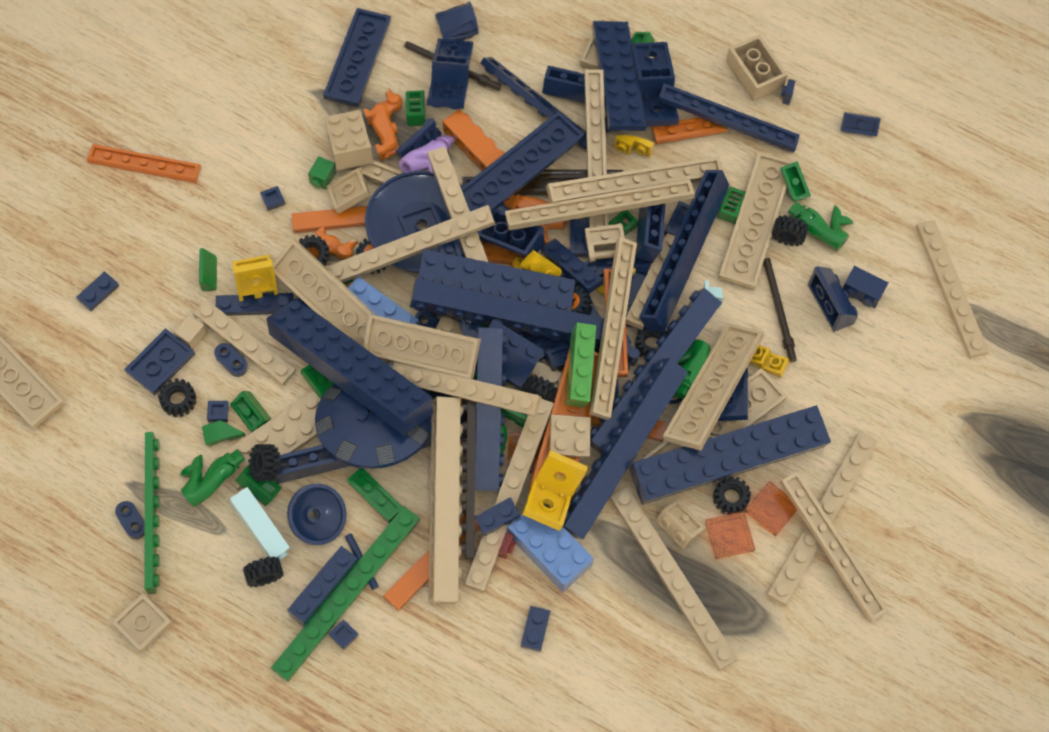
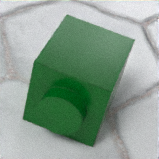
(322, 173)

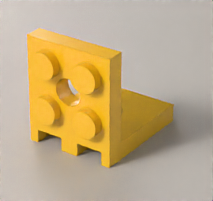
(254, 276)
(553, 490)

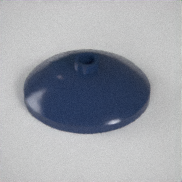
(328, 514)

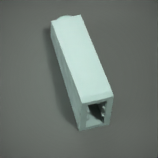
(259, 524)

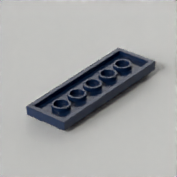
(357, 57)

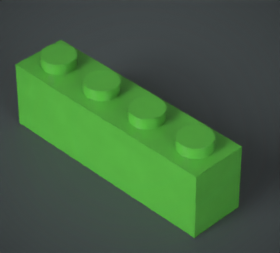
(580, 365)

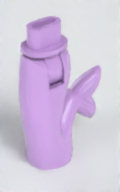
(418, 160)

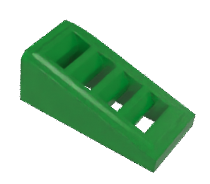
(415, 108)
(625, 215)
(728, 215)

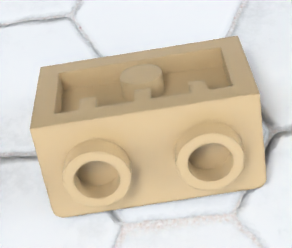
(679, 523)

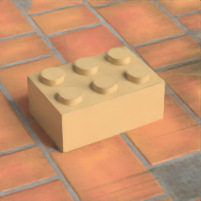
(756, 67)
(348, 140)

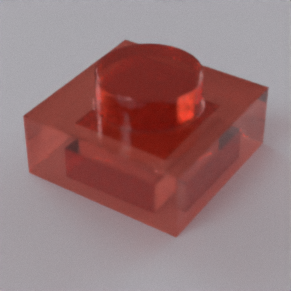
(507, 546)

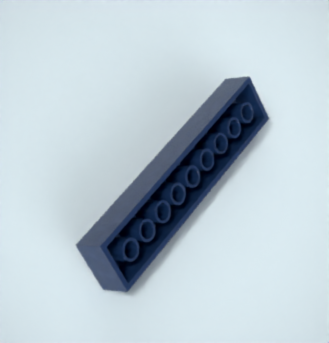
(350, 366)
(729, 455)

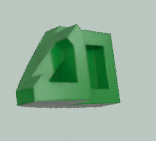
(220, 431)

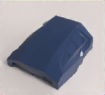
(458, 22)

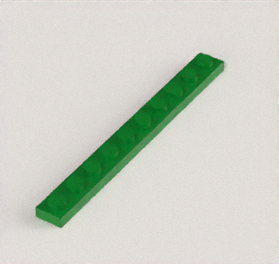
(345, 594)

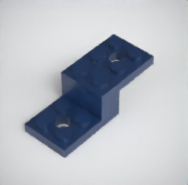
(450, 74)
(651, 76)

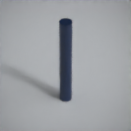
(357, 552)

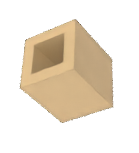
(191, 331)

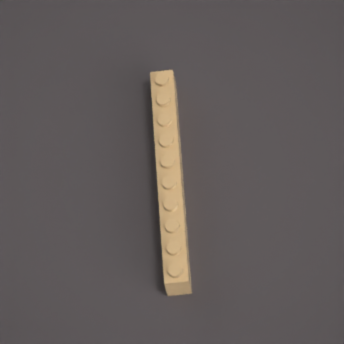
(444, 501)

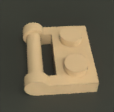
(601, 237)

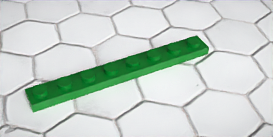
(151, 559)

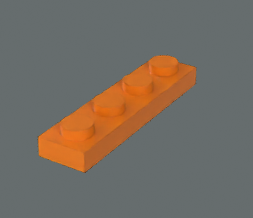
(686, 129)

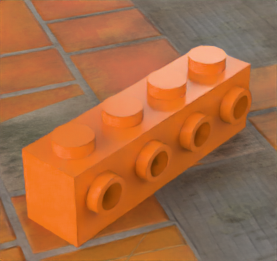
(471, 139)

